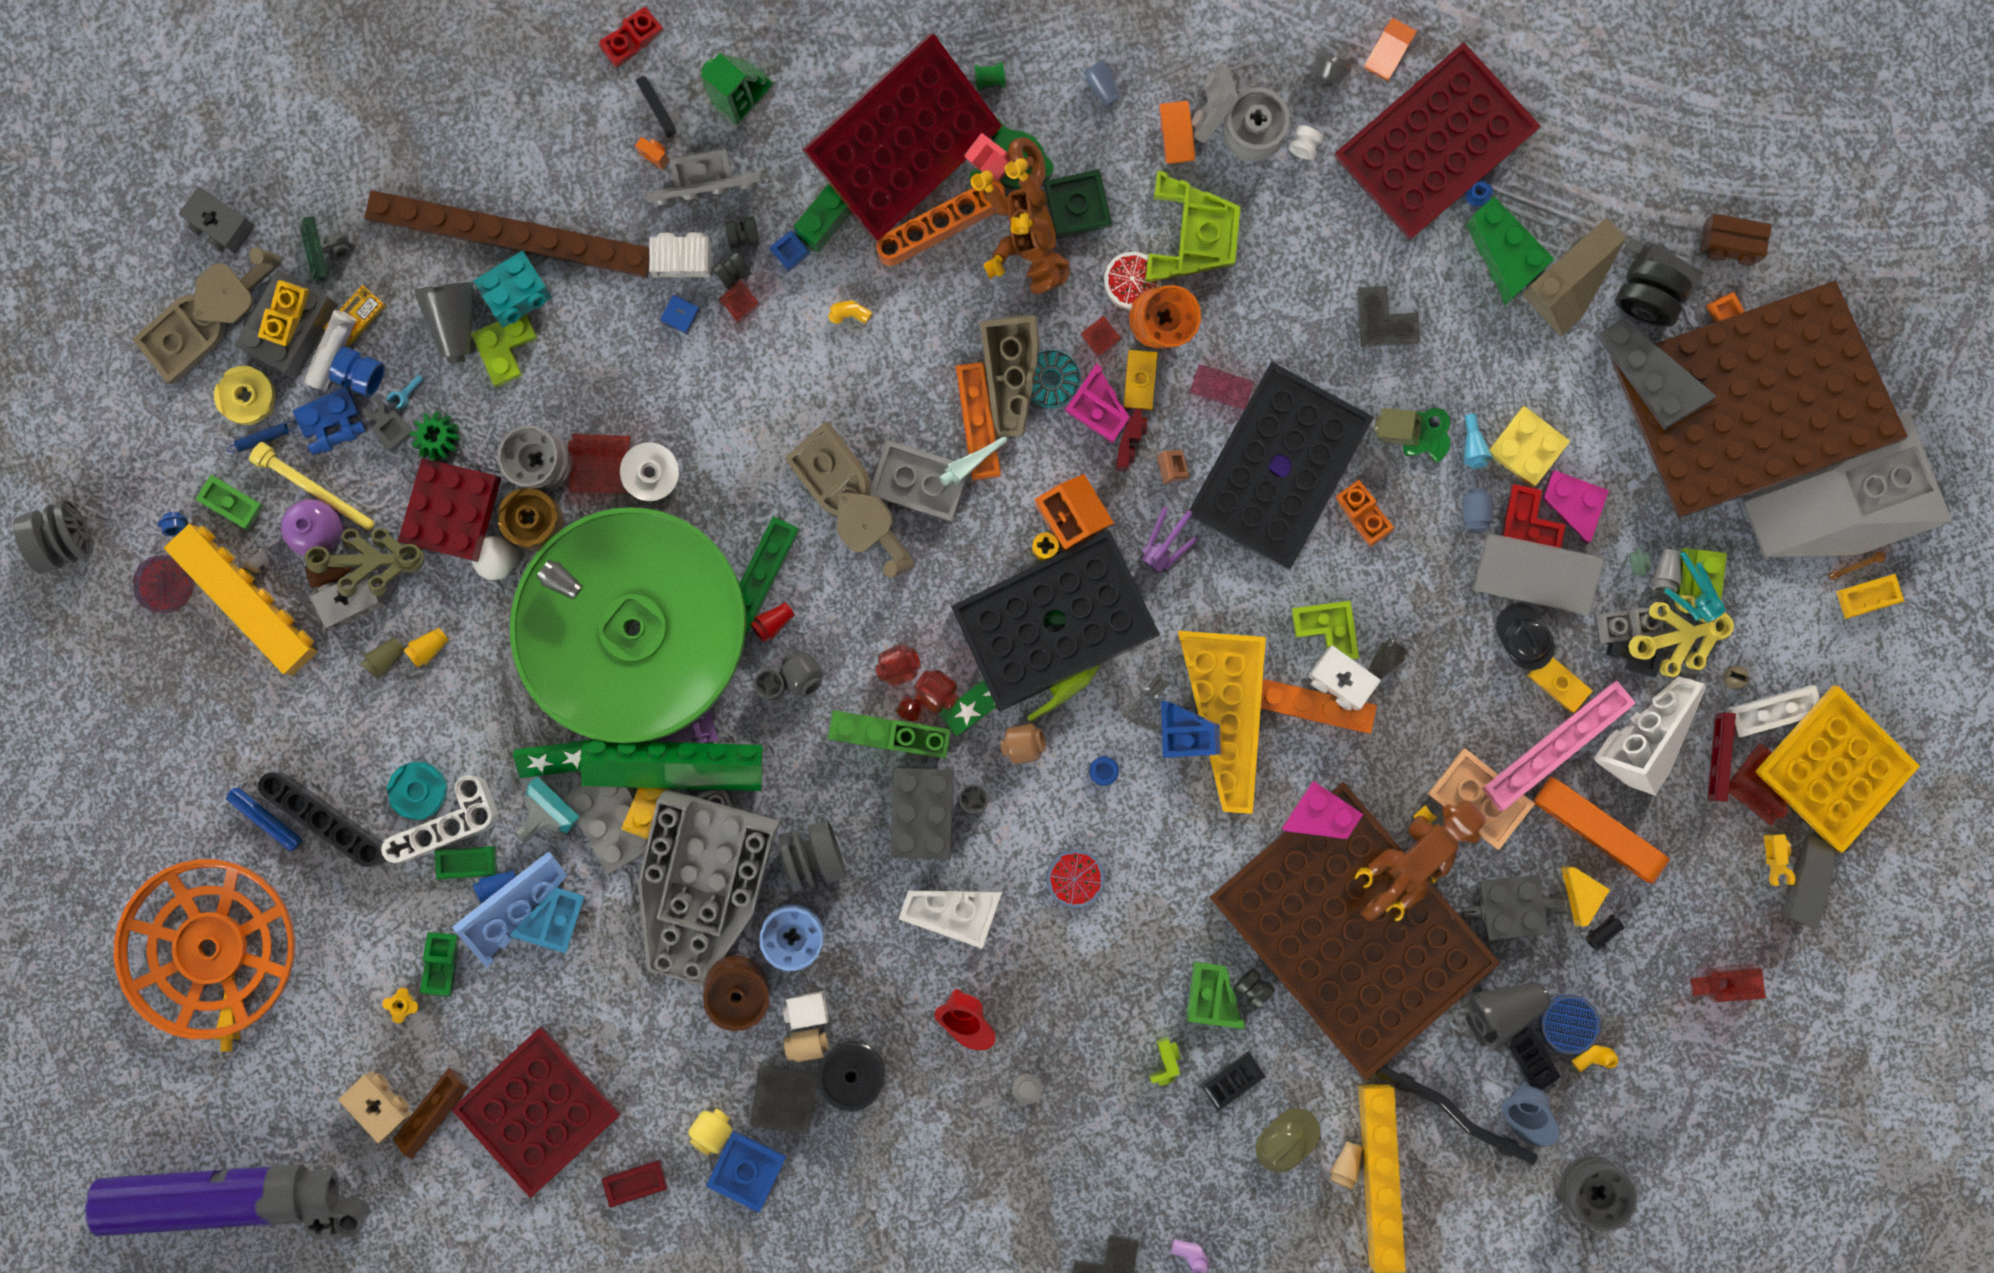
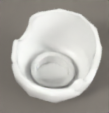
(496, 558)

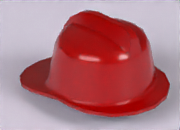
(965, 1021)

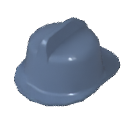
(1531, 1116)

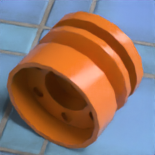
(1179, 311)

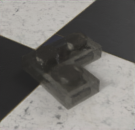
(1380, 327)
(1119, 1257)

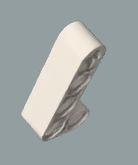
(439, 827)

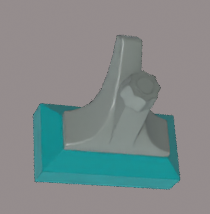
(545, 812)

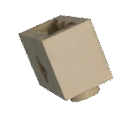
(362, 1098)

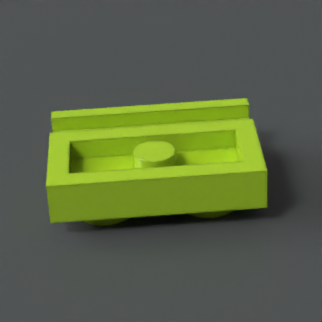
(1714, 565)

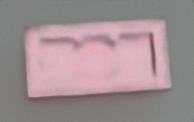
(1221, 387)

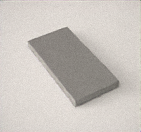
(1538, 573)

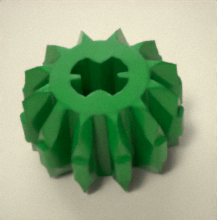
(426, 434)

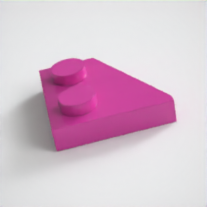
(1098, 406)
(1322, 814)

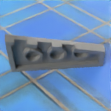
(1655, 376)

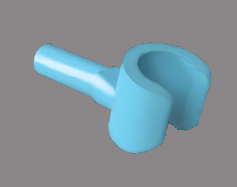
(405, 393)

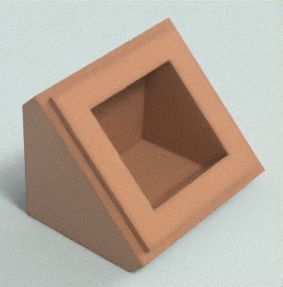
(1172, 466)

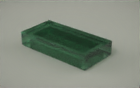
(313, 249)

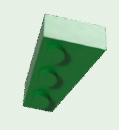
(734, 85)
(1507, 249)

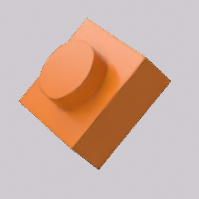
(653, 152)

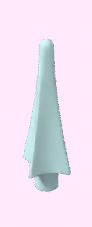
(961, 468)

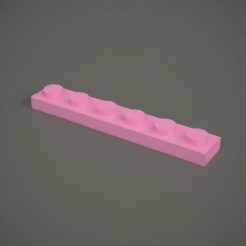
(1558, 746)

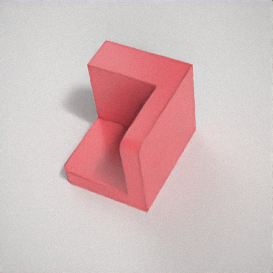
(988, 156)

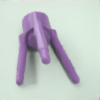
(1158, 556)

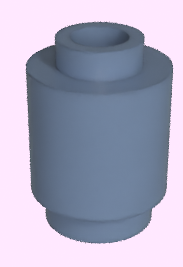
(1478, 509)

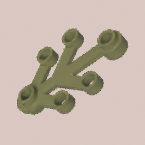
(368, 560)

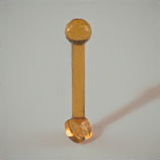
(1878, 557)

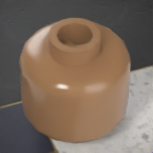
(1023, 743)

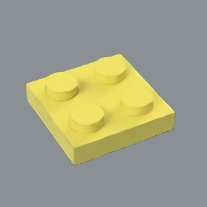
(1528, 446)

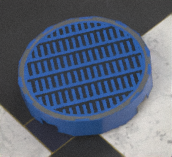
(1570, 1024)

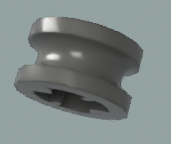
(1156, 687)

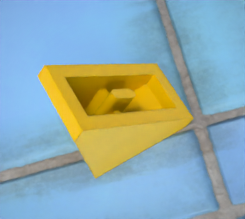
(1584, 895)

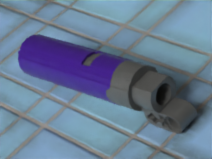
(223, 1201)

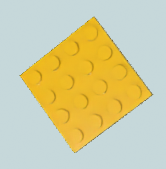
(1837, 768)

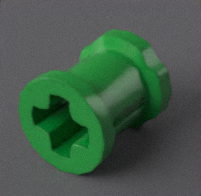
(989, 76)

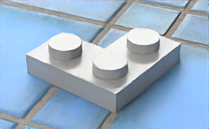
(1221, 99)

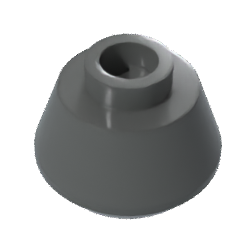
(1330, 68)

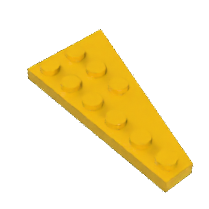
(1228, 691)

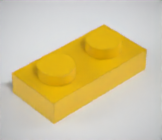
(642, 811)

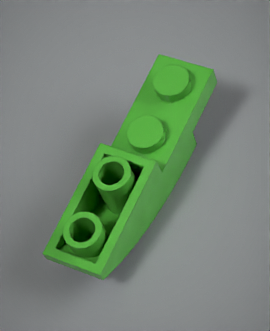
(888, 734)

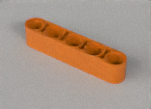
(933, 234)
(1601, 830)

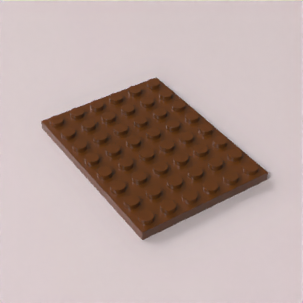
(1788, 401)
(1356, 978)

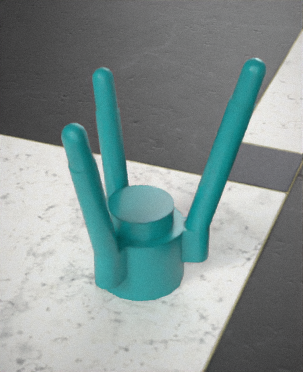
(1708, 604)

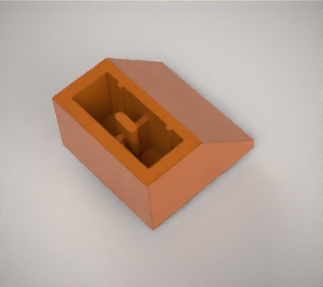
(1073, 512)

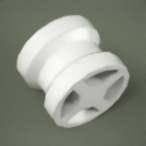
(1306, 142)

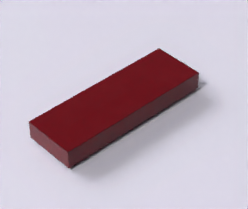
(1721, 757)

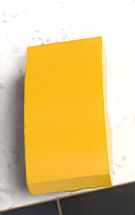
(284, 314)

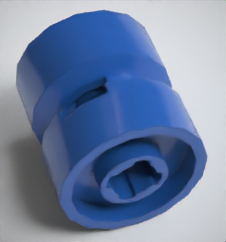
(361, 374)

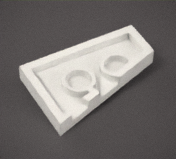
(952, 913)

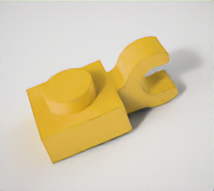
(1777, 854)

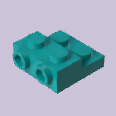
(512, 289)

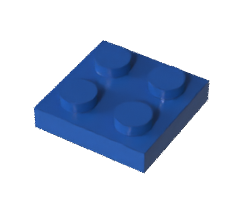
(746, 1171)

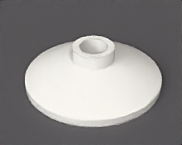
(665, 469)

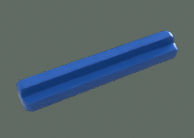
(263, 819)

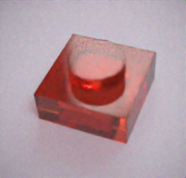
(739, 301)
(1100, 337)

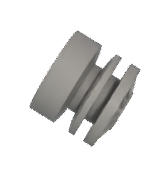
(520, 454)

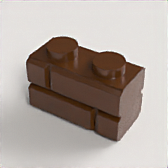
(1735, 239)

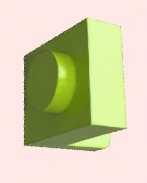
(1169, 1055)

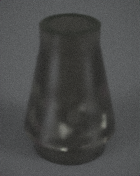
(1387, 658)

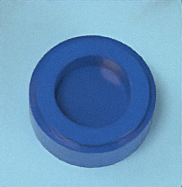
(1103, 771)

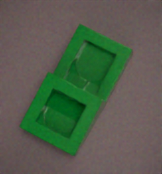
(440, 964)

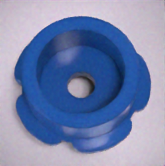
(1479, 200)
(172, 523)

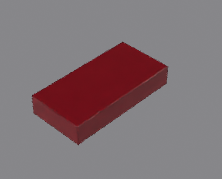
(634, 1183)

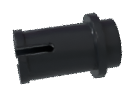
(1604, 933)

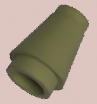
(382, 658)

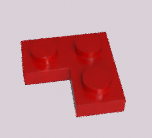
(1522, 519)

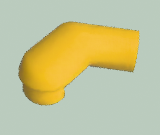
(849, 308)
(1597, 1055)

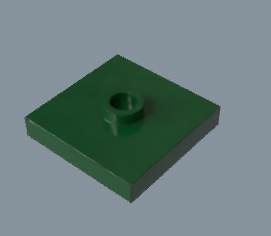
(1077, 203)

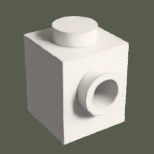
(806, 1010)

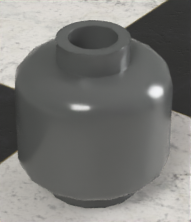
(801, 673)

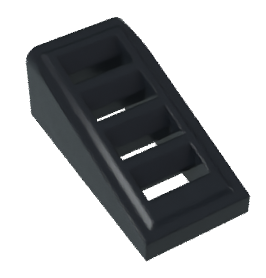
(1522, 1037)
(1239, 1089)

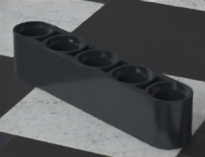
(310, 814)

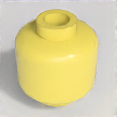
(710, 1132)

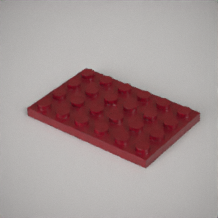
(902, 137)
(1437, 141)

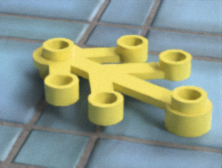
(1685, 636)

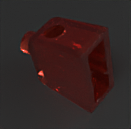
(1743, 983)

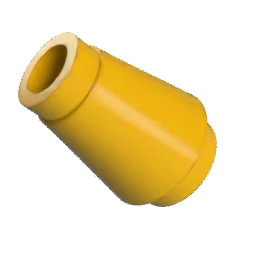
(425, 647)

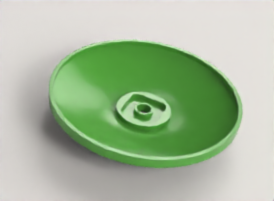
(578, 650)

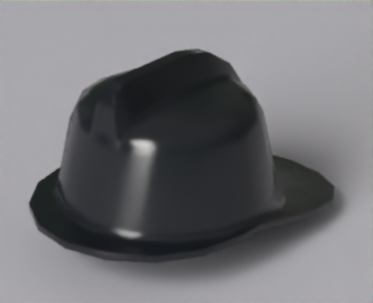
(1525, 636)

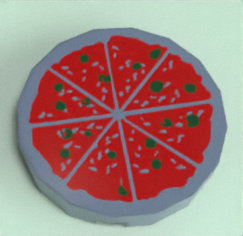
(1075, 878)

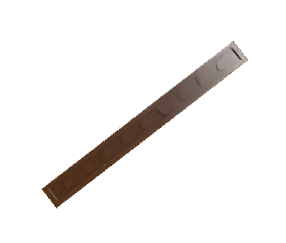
(508, 233)

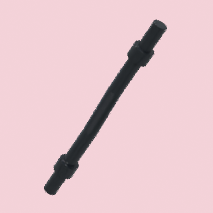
(1505, 1145)

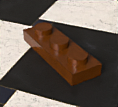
(430, 1113)

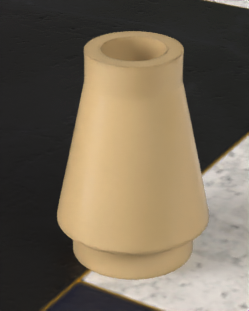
(1346, 1167)

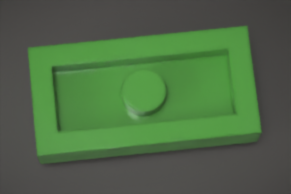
(229, 502)

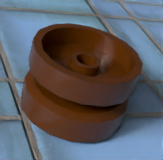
(734, 1010)

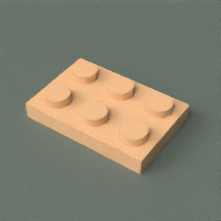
(1464, 782)

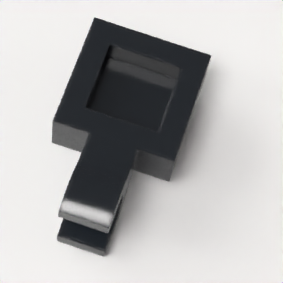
(1645, 667)

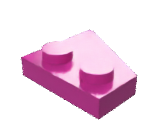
(1575, 502)

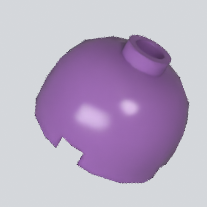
(311, 525)

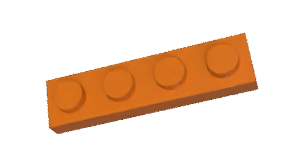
(1315, 707)

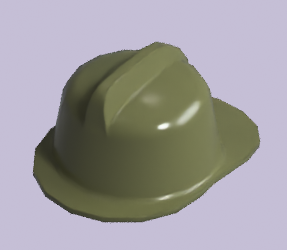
(1288, 1140)

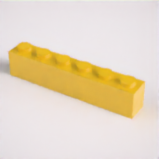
(241, 599)
(1381, 1178)

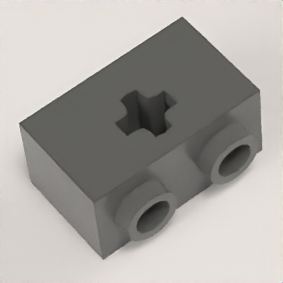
(204, 209)

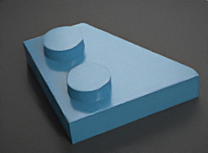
(552, 920)

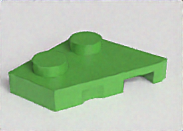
(1212, 997)

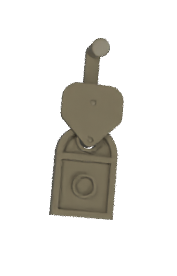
(180, 338)
(830, 470)

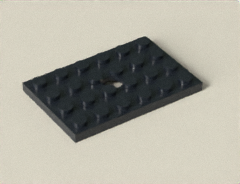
(1287, 420)
(1008, 620)

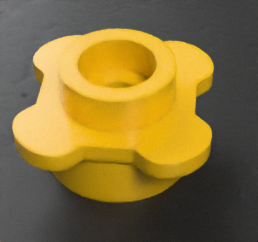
(409, 1005)

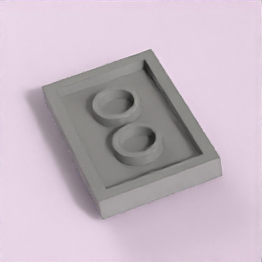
(913, 481)
(601, 819)

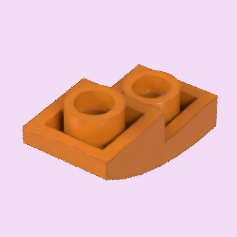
(1177, 132)
(1364, 513)

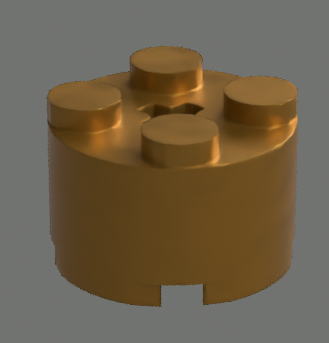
(514, 522)

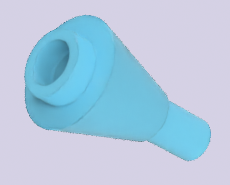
(1476, 450)

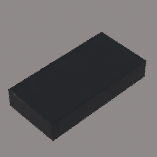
(656, 106)

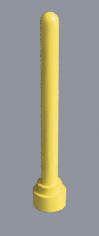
(264, 456)

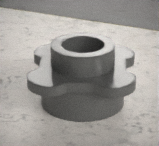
(337, 246)

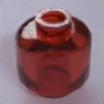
(898, 665)
(936, 691)

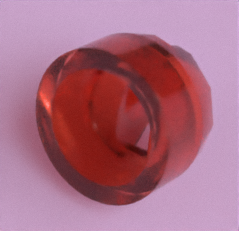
(909, 709)

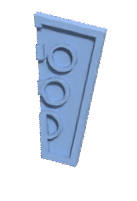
(496, 918)

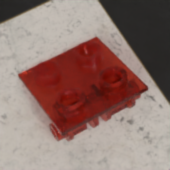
(597, 463)
(1754, 791)

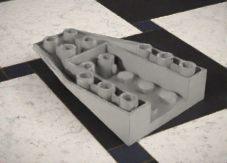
(1851, 504)
(699, 882)

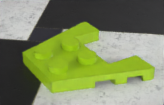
(1206, 232)

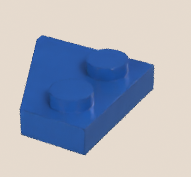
(1187, 733)

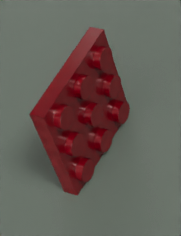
(449, 509)

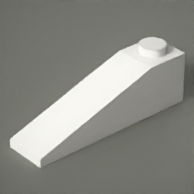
(1650, 743)

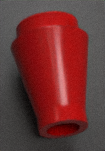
(772, 622)

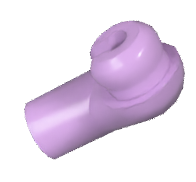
(1194, 1254)

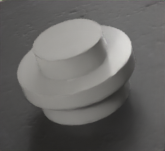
(1027, 1088)

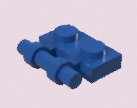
(326, 413)

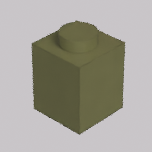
(1398, 426)

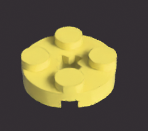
(259, 404)

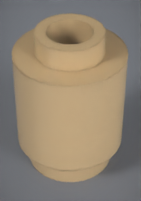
(806, 1045)

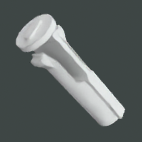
(331, 342)

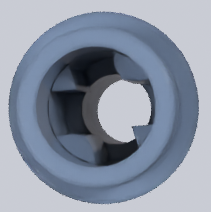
(1101, 81)

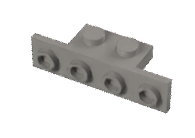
(702, 173)

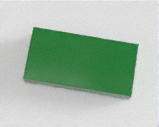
(465, 862)

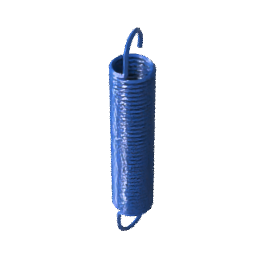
(262, 436)

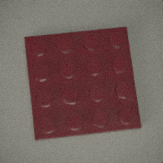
(536, 1112)

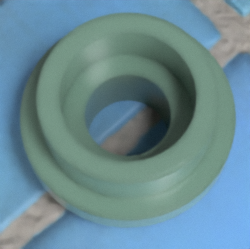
(1640, 563)

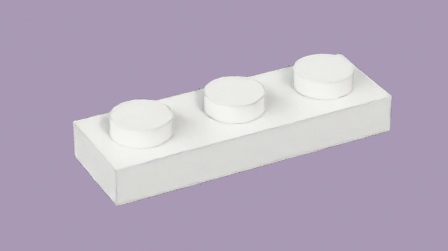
(1774, 711)

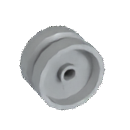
(1261, 108)

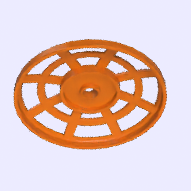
(189, 954)

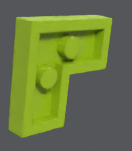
(496, 348)
(1330, 619)

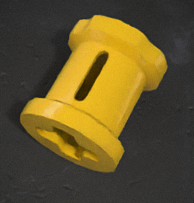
(1053, 542)

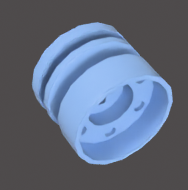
(776, 945)

